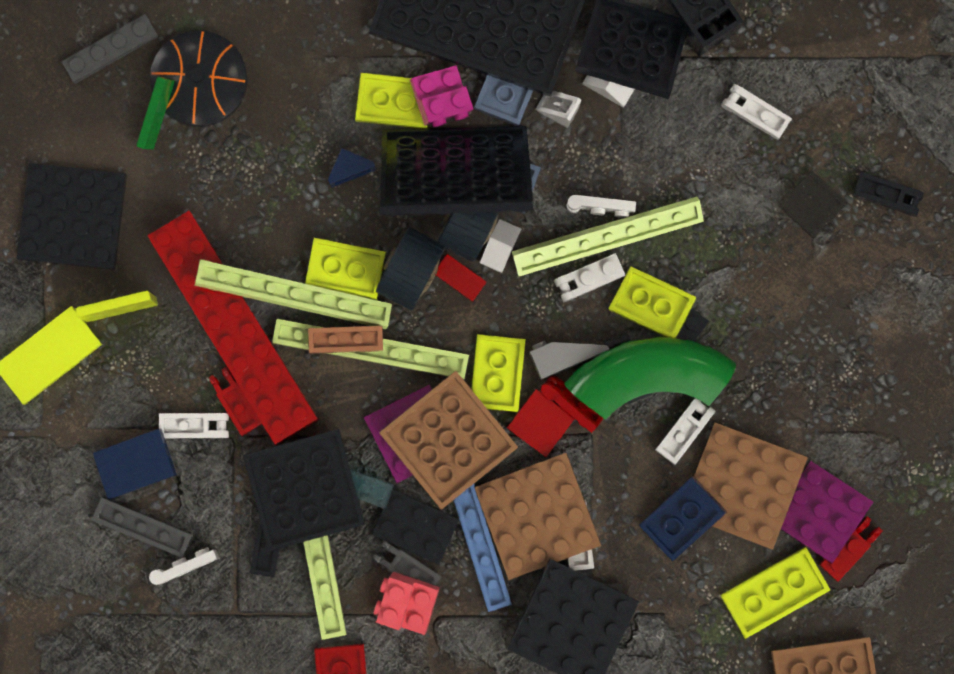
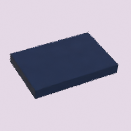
(134, 464)
(682, 518)

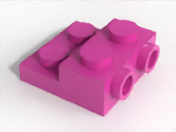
(441, 96)

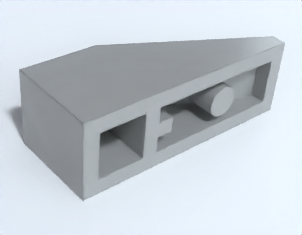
(559, 356)

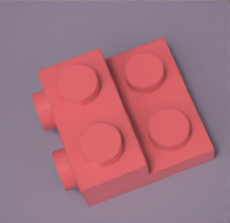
(406, 603)

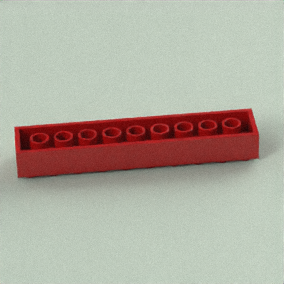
(234, 332)

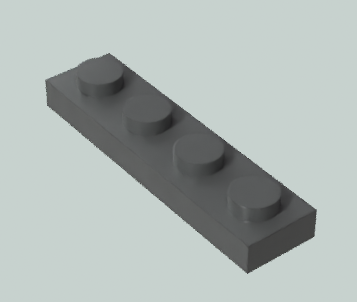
(109, 49)
(142, 527)

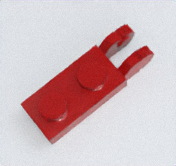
(557, 391)
(236, 404)
(851, 552)

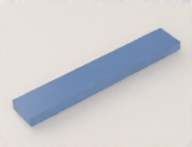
(482, 550)

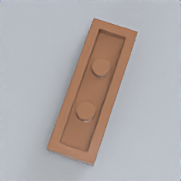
(345, 339)

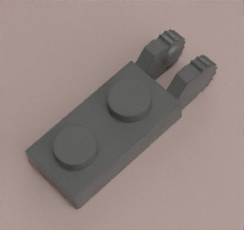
(407, 565)

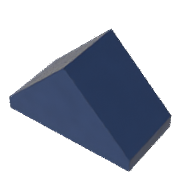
(349, 167)

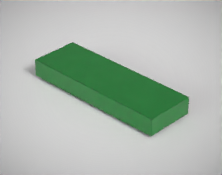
(155, 113)

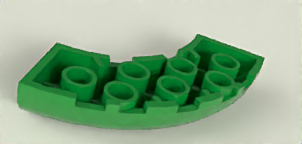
(650, 367)

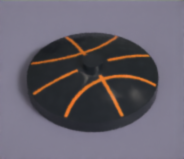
(206, 75)

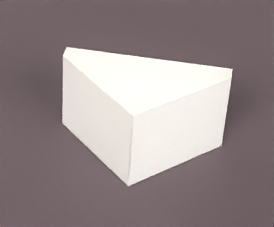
(614, 92)
(559, 107)
(500, 245)

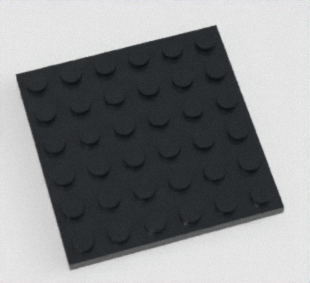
(455, 171)

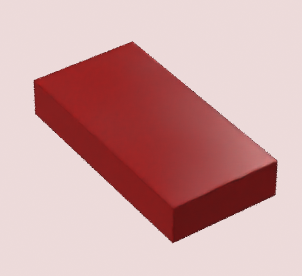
(460, 278)

